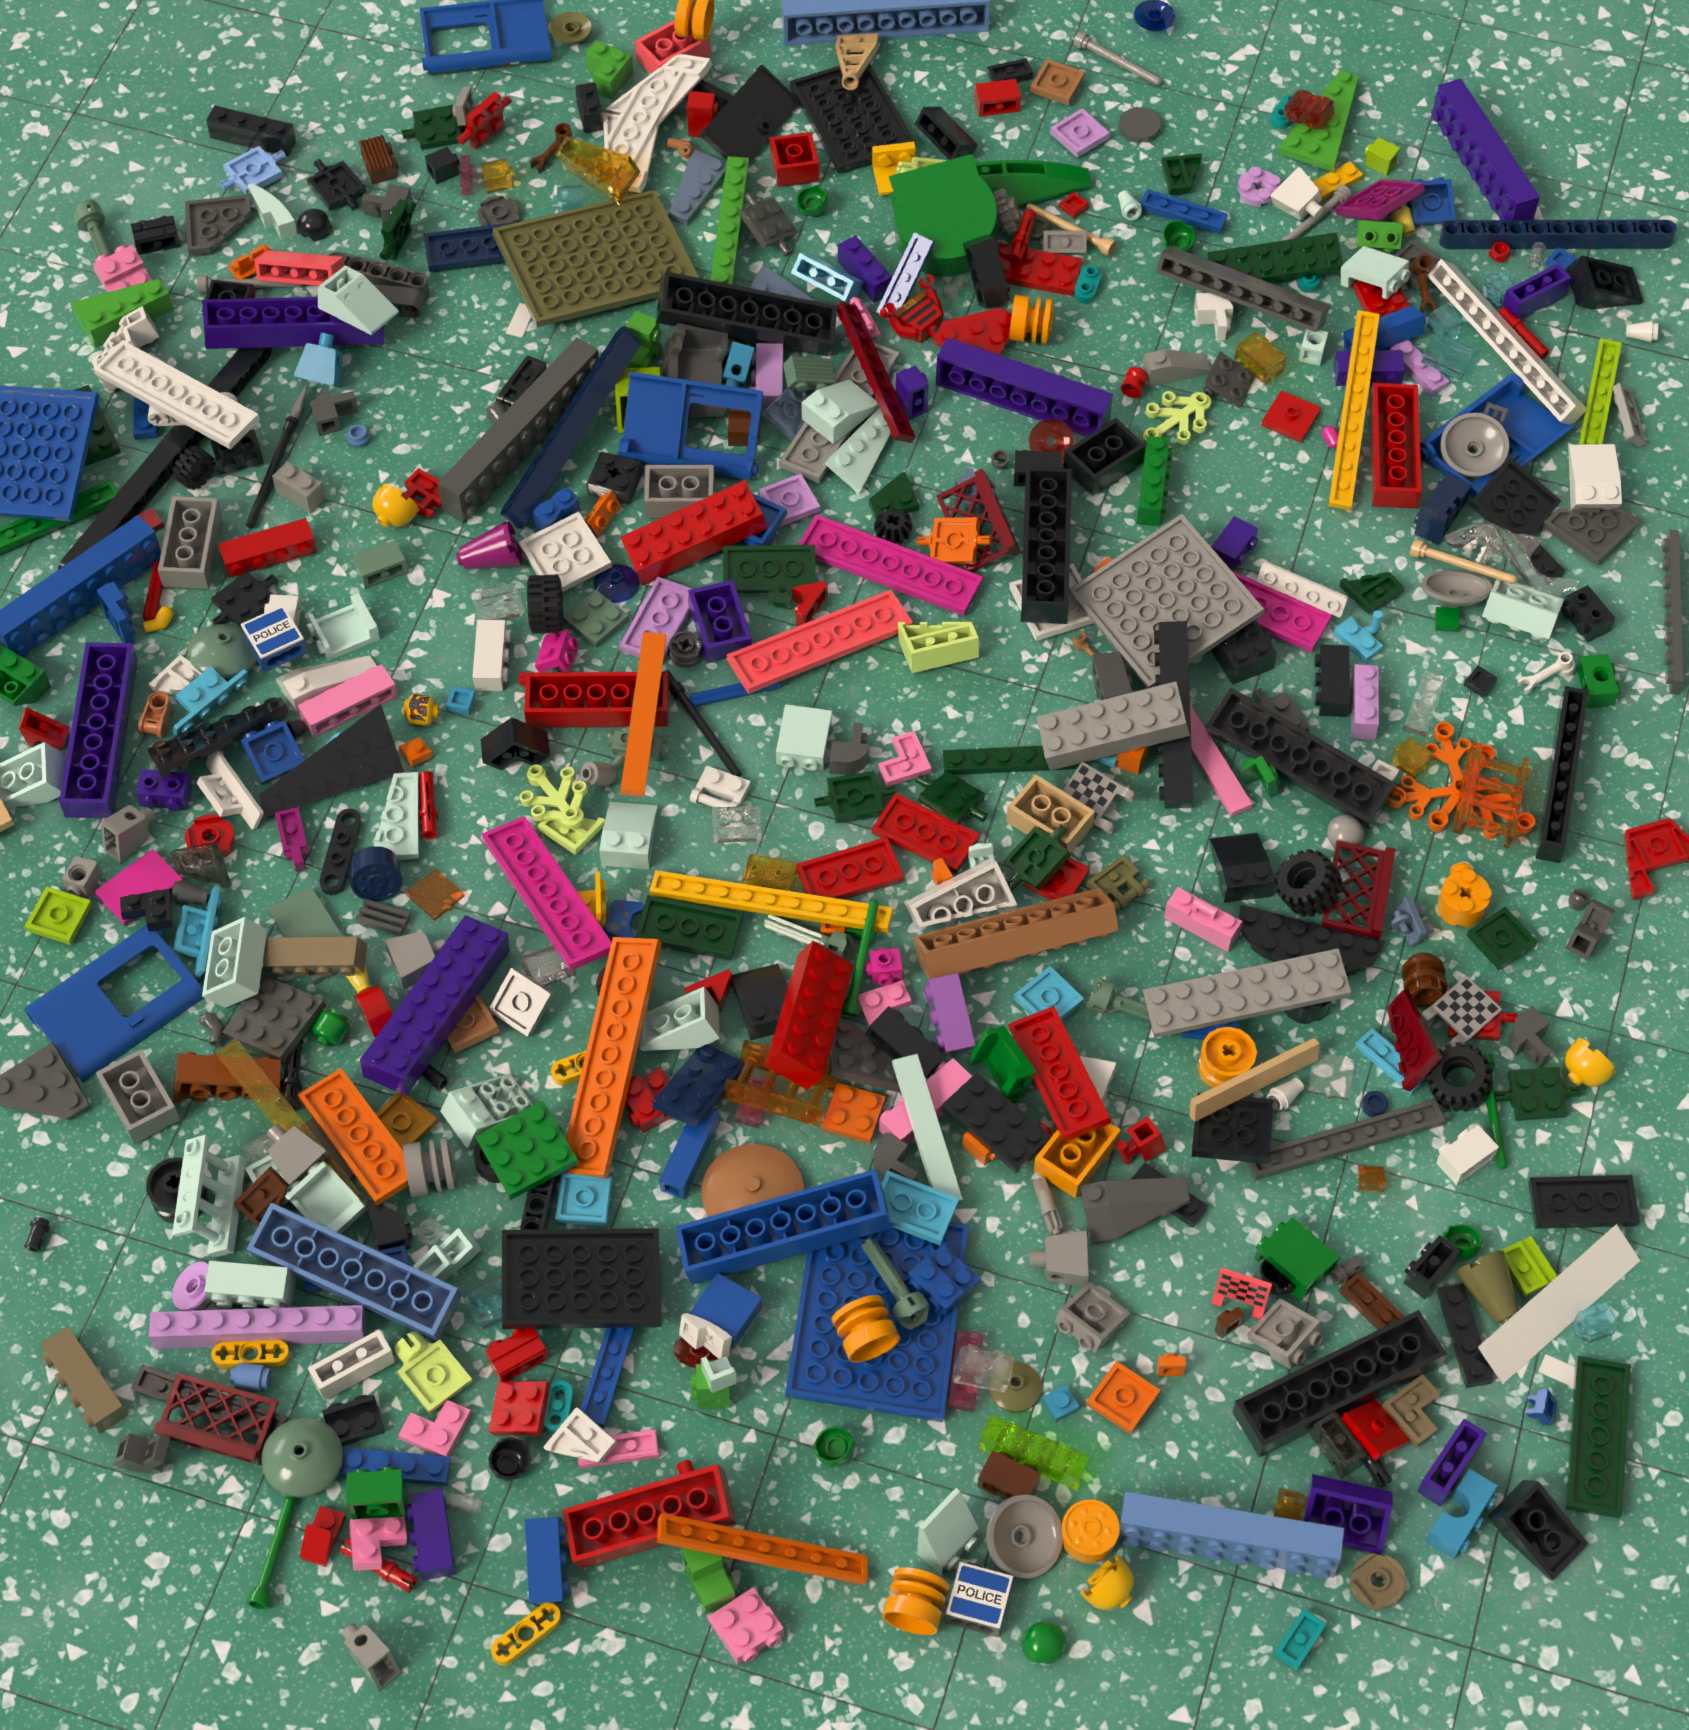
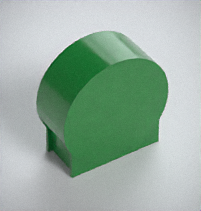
(945, 205)

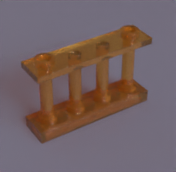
(1468, 798)
(763, 1098)

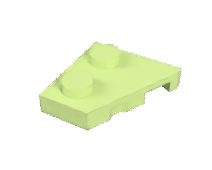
(571, 839)

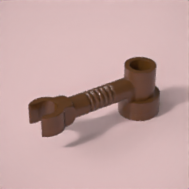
(561, 131)
(1426, 262)

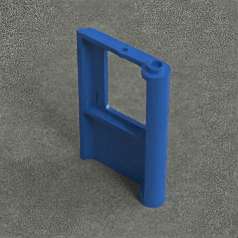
(659, 423)
(1528, 428)
(89, 1026)

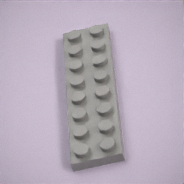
(809, 448)
(1246, 993)

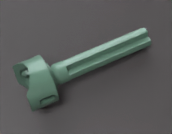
(92, 222)
(835, 943)
(1105, 997)
(907, 1302)

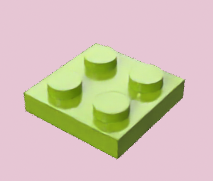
(58, 915)

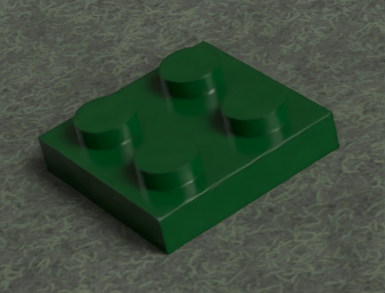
(1501, 938)

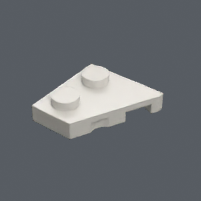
(175, 676)
(581, 1438)

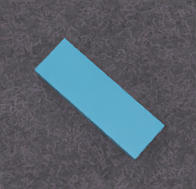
(1383, 1055)

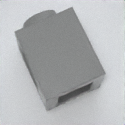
(83, 869)

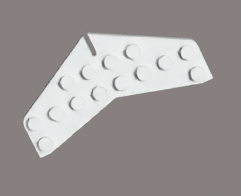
(635, 117)

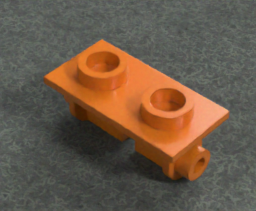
(245, 265)
(603, 513)

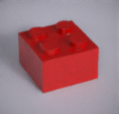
(794, 159)

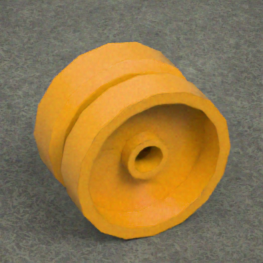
(694, 18)
(1226, 1055)

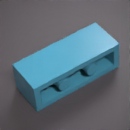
(827, 277)

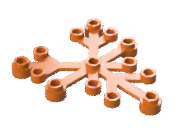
(1424, 795)

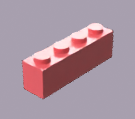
(296, 267)

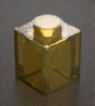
(497, 175)
(1411, 757)

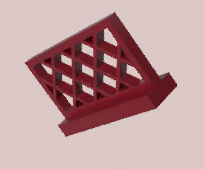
(992, 508)
(1379, 889)
(210, 1441)

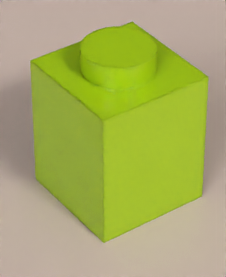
(1381, 156)

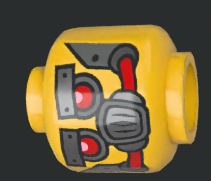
(420, 709)

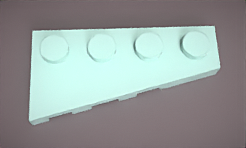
(859, 453)
(401, 817)

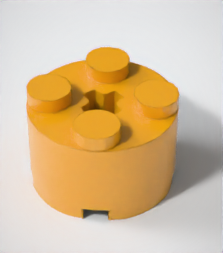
(1464, 899)

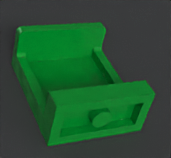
(1004, 1062)
(1297, 1256)

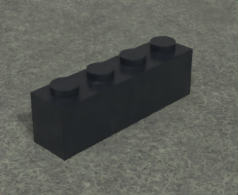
(250, 130)

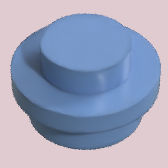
(358, 435)

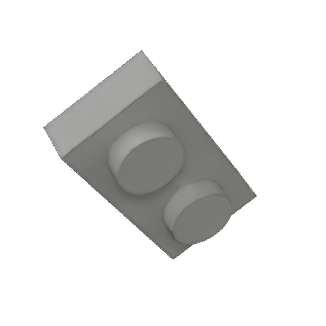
(463, 105)
(1064, 241)

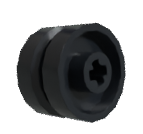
(163, 1188)

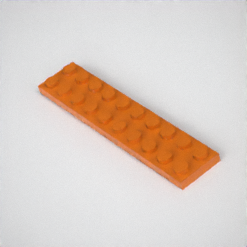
(611, 1054)

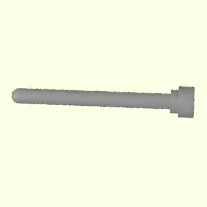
(1083, 41)
(1340, 195)
(203, 283)

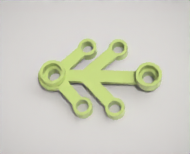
(1178, 415)
(571, 815)

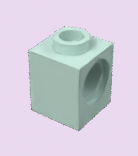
(1313, 347)

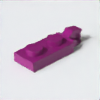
(292, 836)

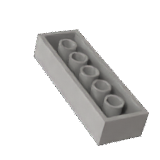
(1113, 726)

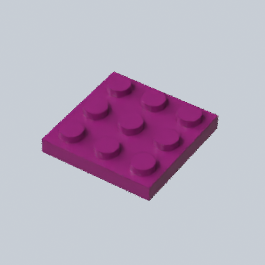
(1379, 199)

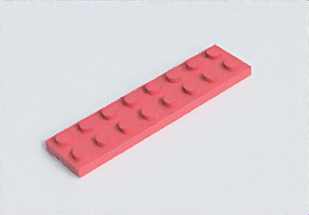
(818, 641)

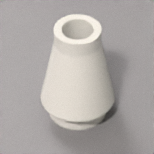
(1643, 331)
(1285, 1093)

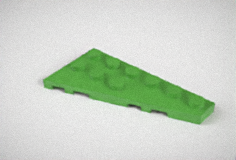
(1323, 145)

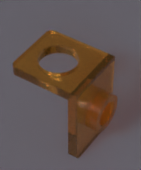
(1289, 1507)

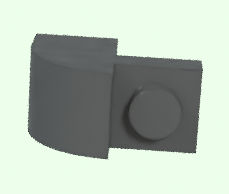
(381, 206)
(328, 409)
(852, 756)
(1590, 929)
(1526, 1036)
(889, 1157)
(142, 1454)

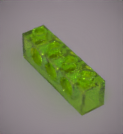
(1048, 1456)

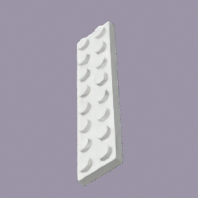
(176, 394)

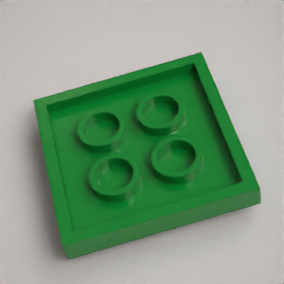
(526, 1150)

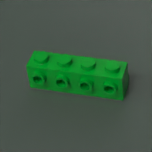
(1153, 481)

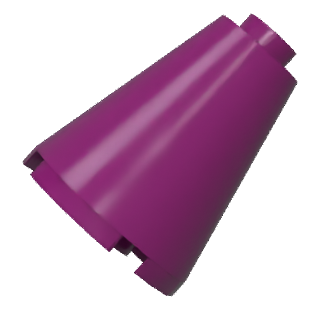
(491, 549)

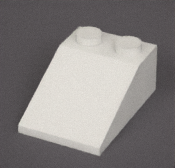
(1594, 477)

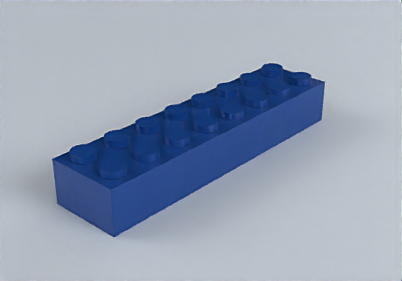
(74, 587)
(783, 1227)

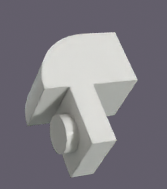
(1213, 310)

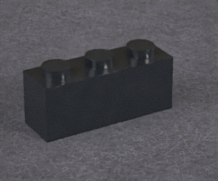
(945, 133)
(987, 271)
(1332, 680)
(901, 1039)

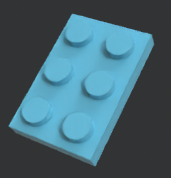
(918, 1207)

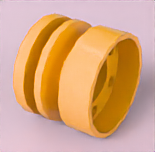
(1031, 319)
(865, 1328)
(915, 1601)

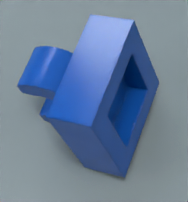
(1544, 1406)

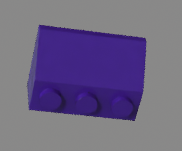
(1355, 1507)

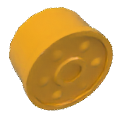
(1090, 1531)

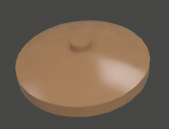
(748, 1177)

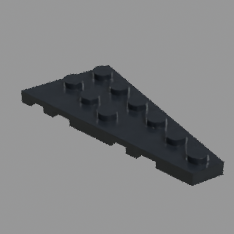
(212, 737)
(350, 760)

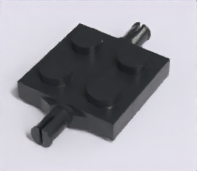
(336, 185)
(242, 599)

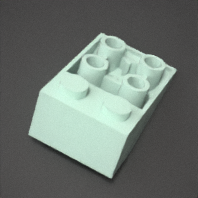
(355, 301)
(483, 1106)

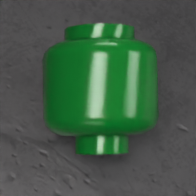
(331, 1028)

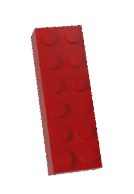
(1395, 445)
(694, 532)
(587, 699)
(810, 1015)
(629, 1519)

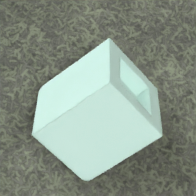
(718, 1373)

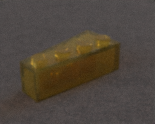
(599, 167)

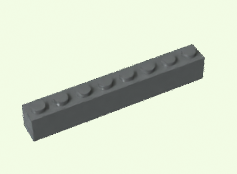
(1243, 289)

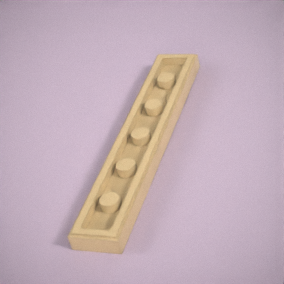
(1254, 1079)

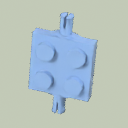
(254, 168)

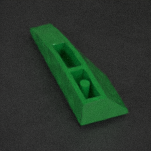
(1033, 180)
(20, 679)

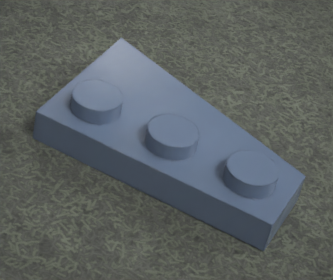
(770, 281)

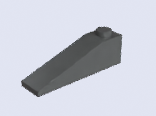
(1123, 1205)

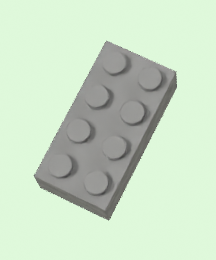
(190, 542)

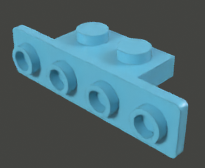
(204, 694)
(195, 931)

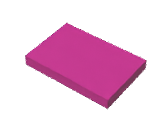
(140, 877)

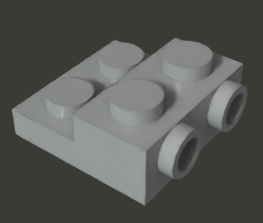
(1091, 1317)
(1287, 1333)

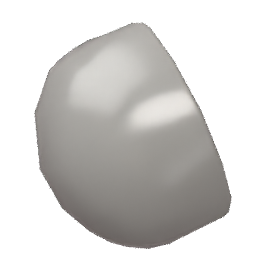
(1345, 829)

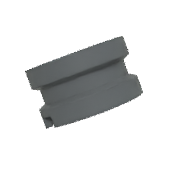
(691, 655)

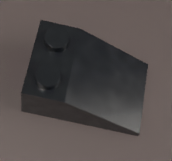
(1603, 284)
(1242, 867)
(760, 999)
(1538, 1528)

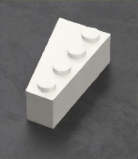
(966, 894)

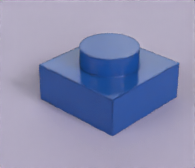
(1561, 257)

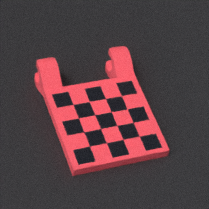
(1243, 1289)

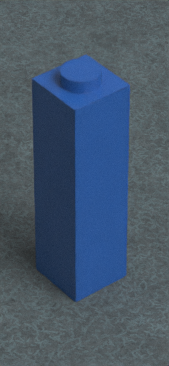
(1394, 328)
(688, 1156)

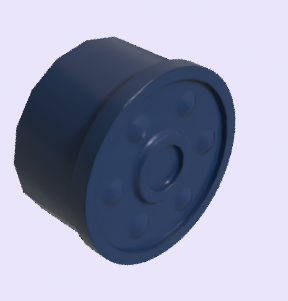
(375, 873)

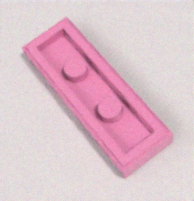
(630, 1448)

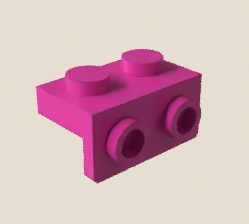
(557, 650)

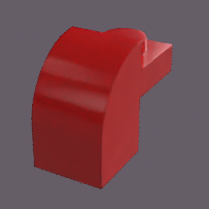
(374, 1008)

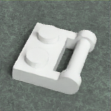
(721, 785)

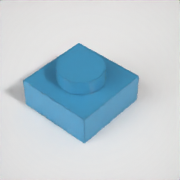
(460, 700)
(1060, 1403)

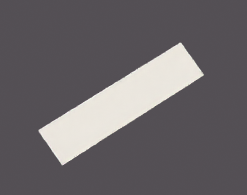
(1559, 1304)

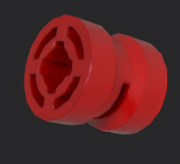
(1134, 382)

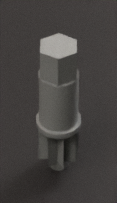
(1048, 1207)

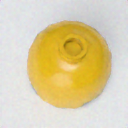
(392, 507)
(1587, 1065)
(1110, 1585)

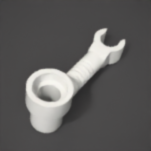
(1563, 667)

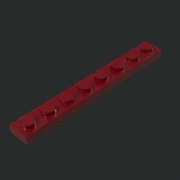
(875, 372)

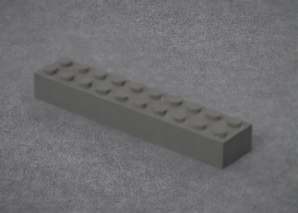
(515, 433)

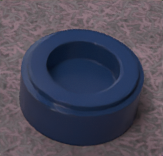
(1374, 1103)

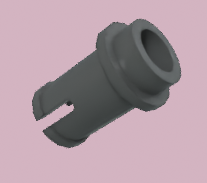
(1343, 1272)

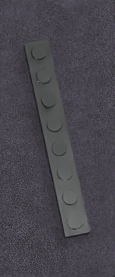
(1673, 617)
(1349, 1138)

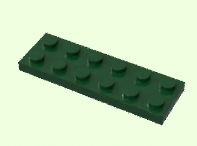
(1284, 258)
(1598, 1437)

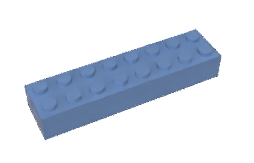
(354, 1271)
(1230, 1535)

